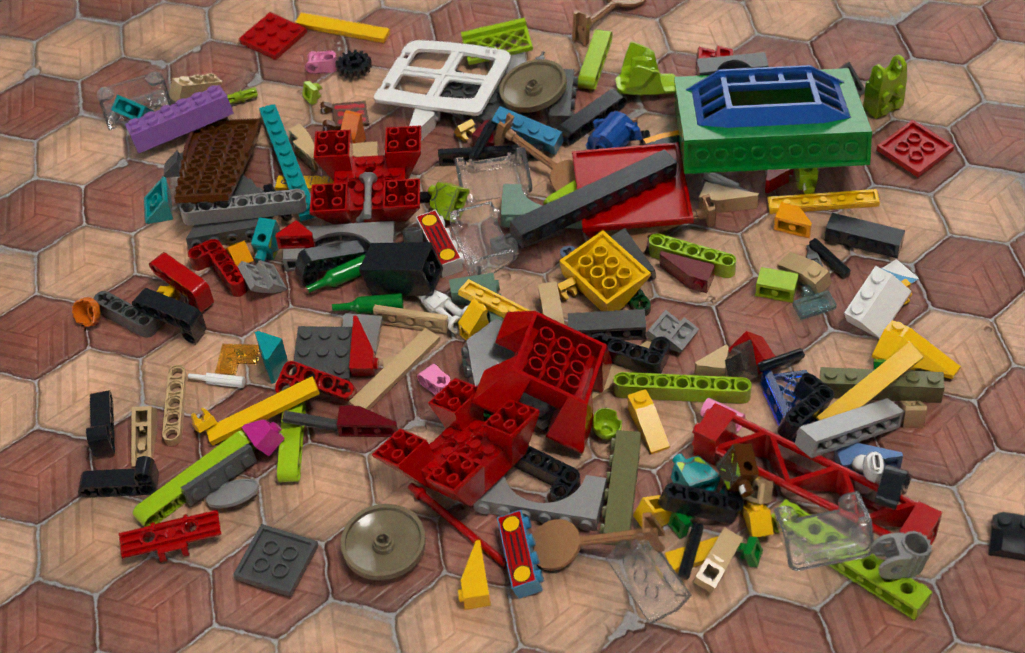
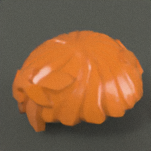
(86, 311)

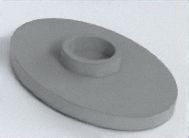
(232, 493)

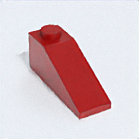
(362, 356)

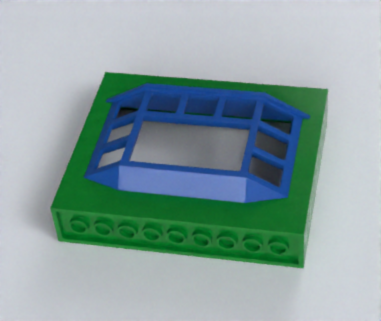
(771, 120)

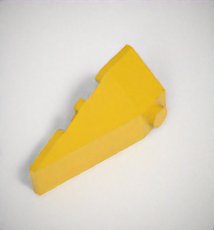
(898, 335)

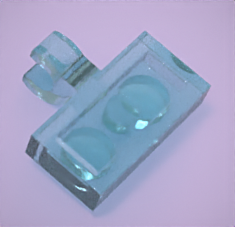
(813, 304)

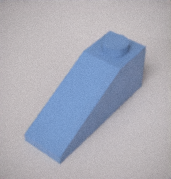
(845, 455)

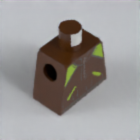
(739, 469)

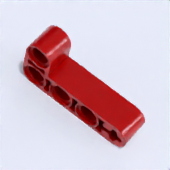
(214, 254)
(183, 280)
(320, 377)

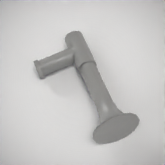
(368, 179)

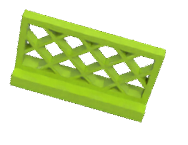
(497, 34)

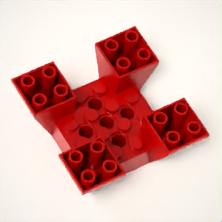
(392, 195)
(551, 366)
(469, 451)

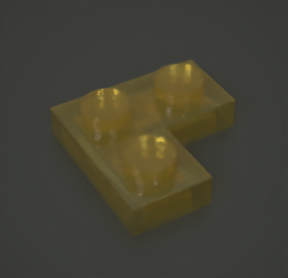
(235, 354)

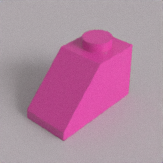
(264, 435)

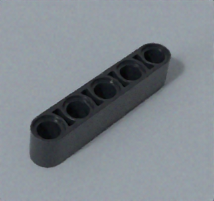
(582, 121)

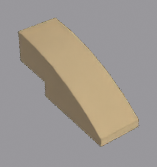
(303, 145)
(550, 301)

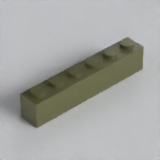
(910, 386)
(622, 481)

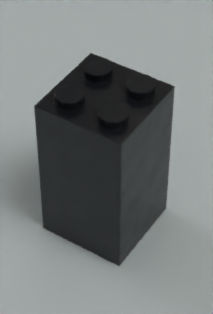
(401, 268)

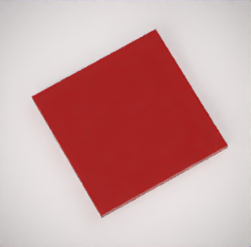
(657, 206)

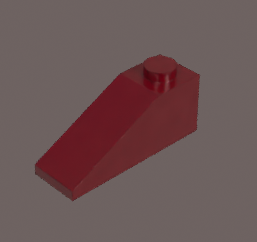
(690, 272)
(361, 422)

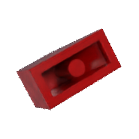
(777, 178)

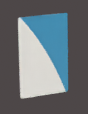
(900, 271)

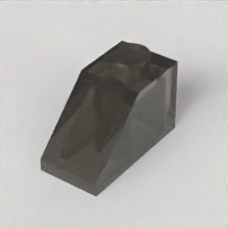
(742, 361)

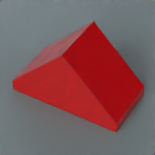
(295, 236)

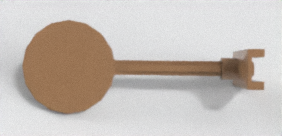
(583, 22)
(561, 173)
(641, 235)
(560, 540)

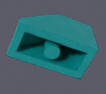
(129, 108)

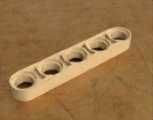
(171, 412)

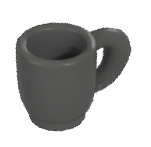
(413, 234)

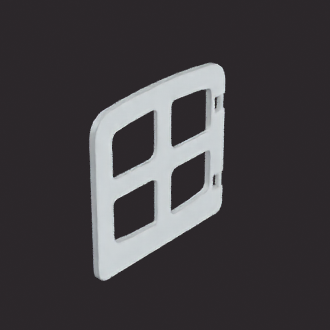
(442, 77)

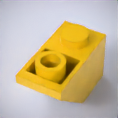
(473, 319)
(757, 519)

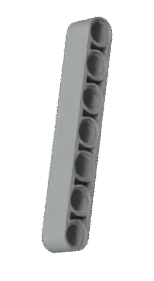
(245, 207)

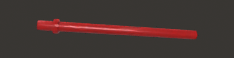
(420, 494)

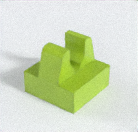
(310, 92)

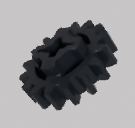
(353, 64)

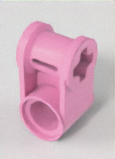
(323, 61)
(433, 379)

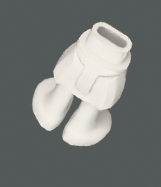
(439, 304)
(872, 467)

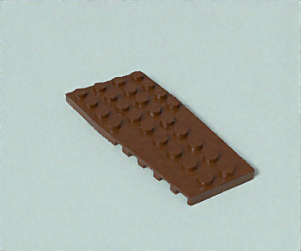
(215, 160)

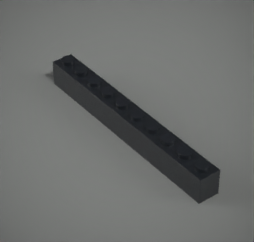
(593, 198)

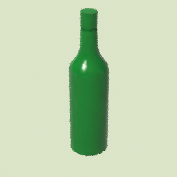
(339, 275)
(365, 304)

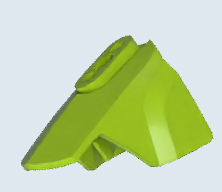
(641, 74)

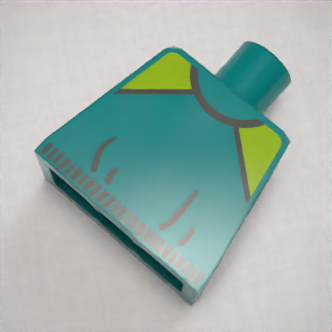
(264, 239)
(694, 473)

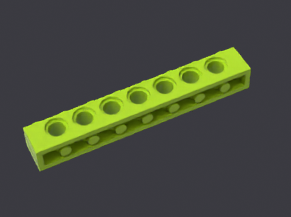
(890, 592)

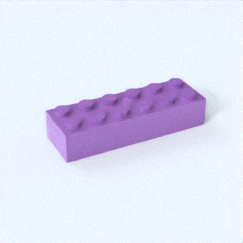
(179, 118)

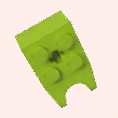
(886, 88)

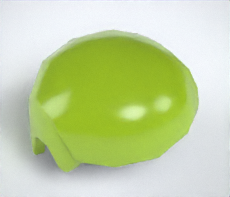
(606, 423)

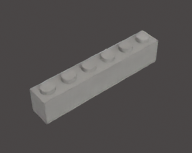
(849, 427)

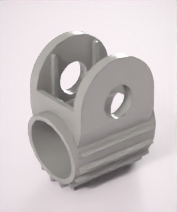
(907, 551)

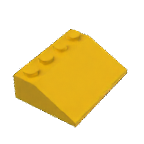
(604, 272)

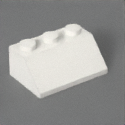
(877, 302)

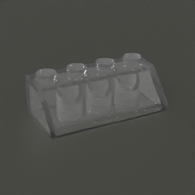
(648, 579)

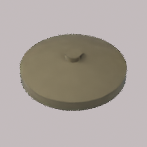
(533, 85)
(383, 542)

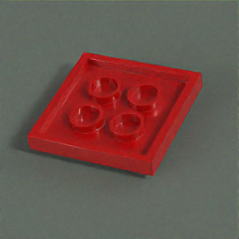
(272, 35)
(915, 148)

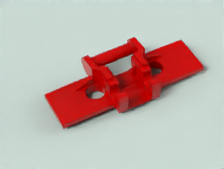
(170, 535)

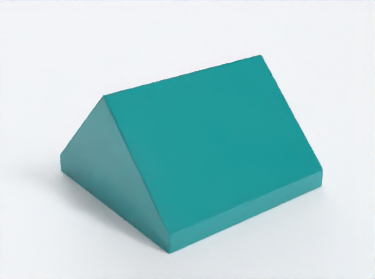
(158, 203)
(272, 353)

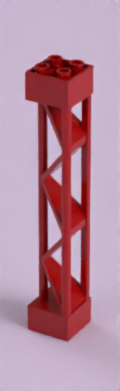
(717, 434)

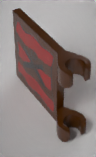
(338, 113)

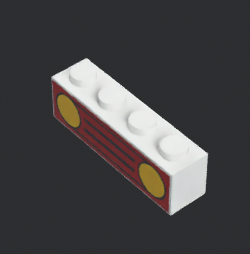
(445, 247)

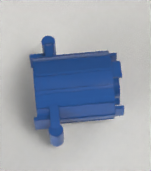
(613, 132)

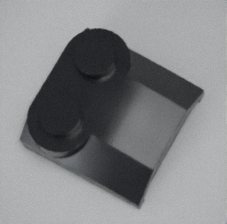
(1007, 536)

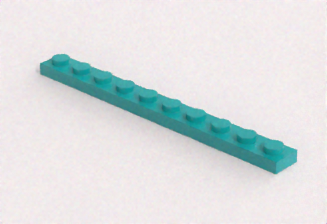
(285, 154)

